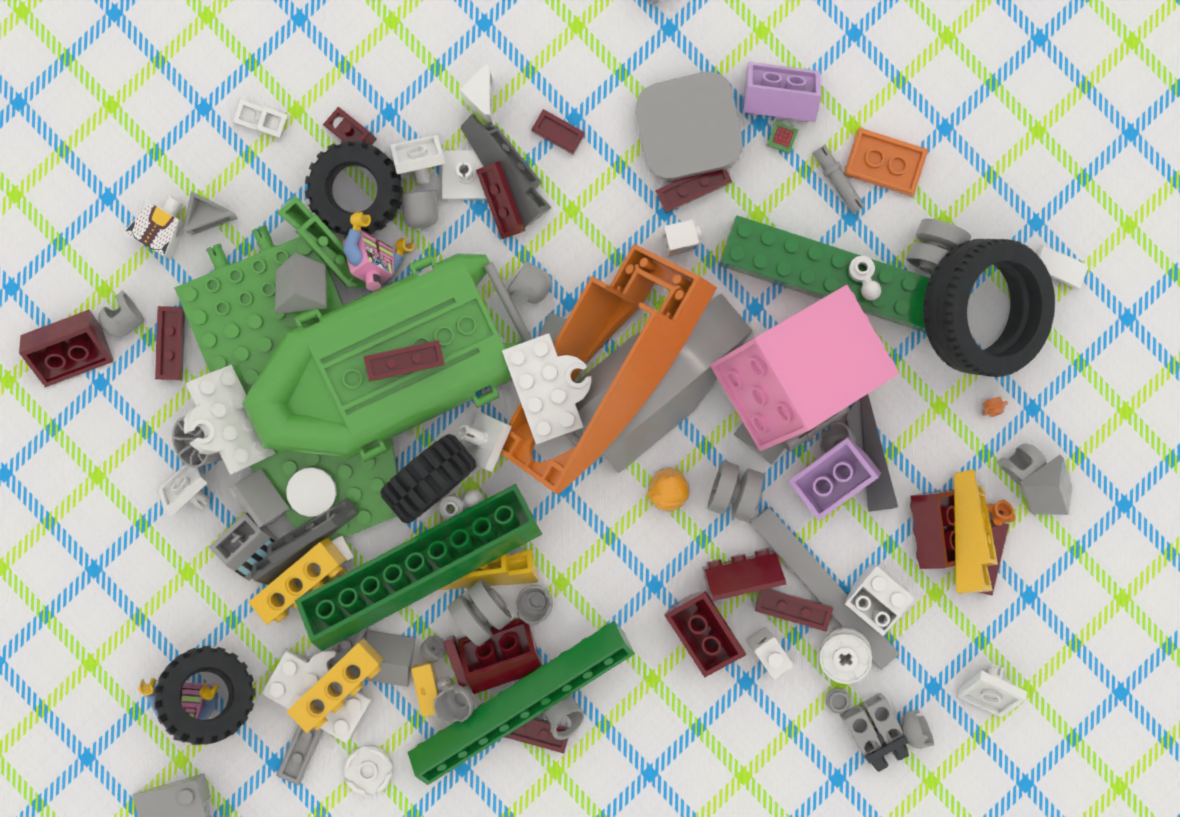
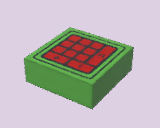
(782, 137)

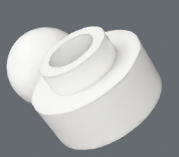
(870, 289)
(470, 499)

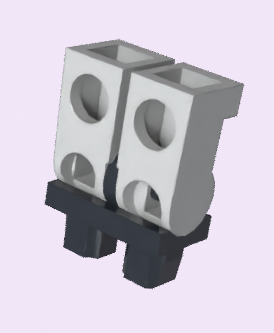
(877, 740)

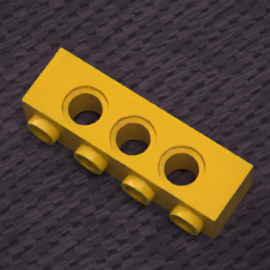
(267, 602)
(304, 710)

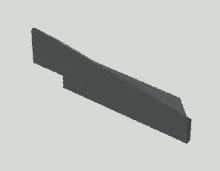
(492, 147)
(863, 424)
(294, 545)

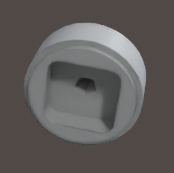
(433, 649)

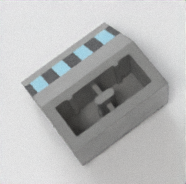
(243, 545)

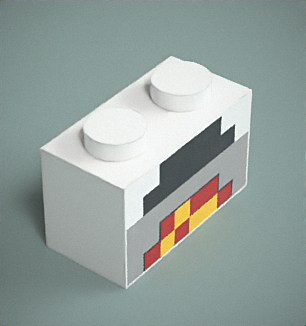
(681, 237)

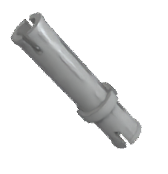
(838, 179)
(792, 443)

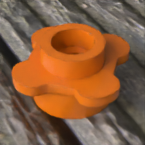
(994, 407)
(1004, 507)

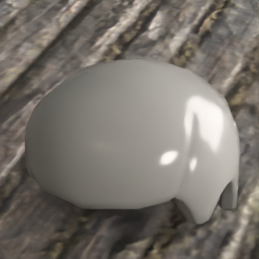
(834, 435)
(534, 604)
(454, 704)
(916, 730)

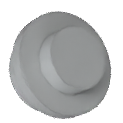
(838, 700)

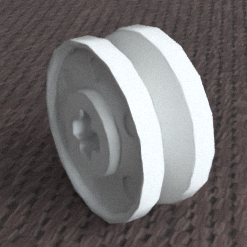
(846, 669)

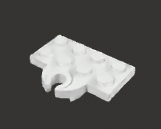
(547, 387)
(223, 420)
(297, 675)

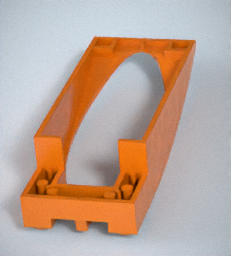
(589, 326)

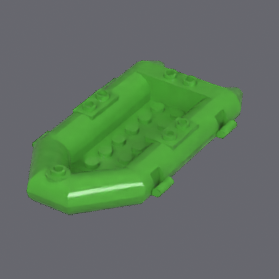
(316, 381)

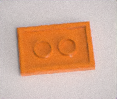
(885, 162)

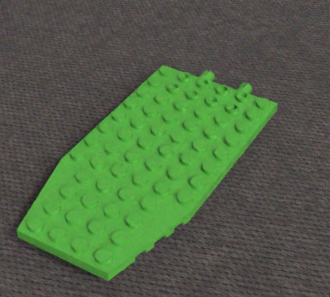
(239, 327)

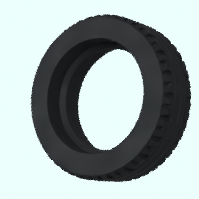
(1029, 315)

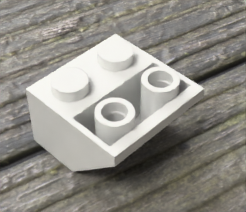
(878, 599)

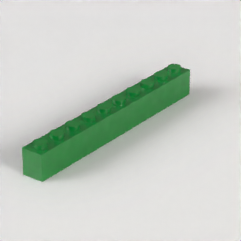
(520, 703)

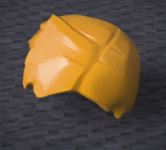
(668, 489)

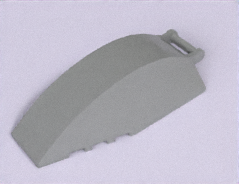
(678, 393)

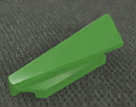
(322, 241)

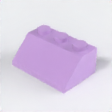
(782, 92)
(834, 478)

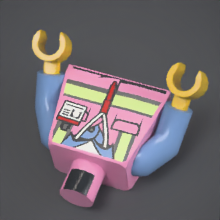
(370, 257)
(195, 698)

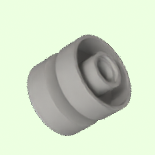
(937, 240)
(187, 453)
(728, 490)
(474, 616)

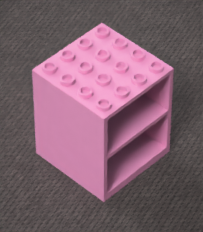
(804, 369)

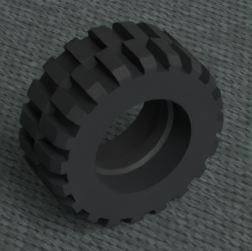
(331, 164)
(428, 478)
(212, 730)

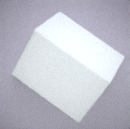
(479, 94)

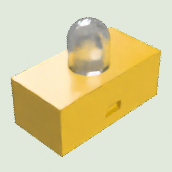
(428, 686)

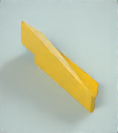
(972, 535)
(505, 570)

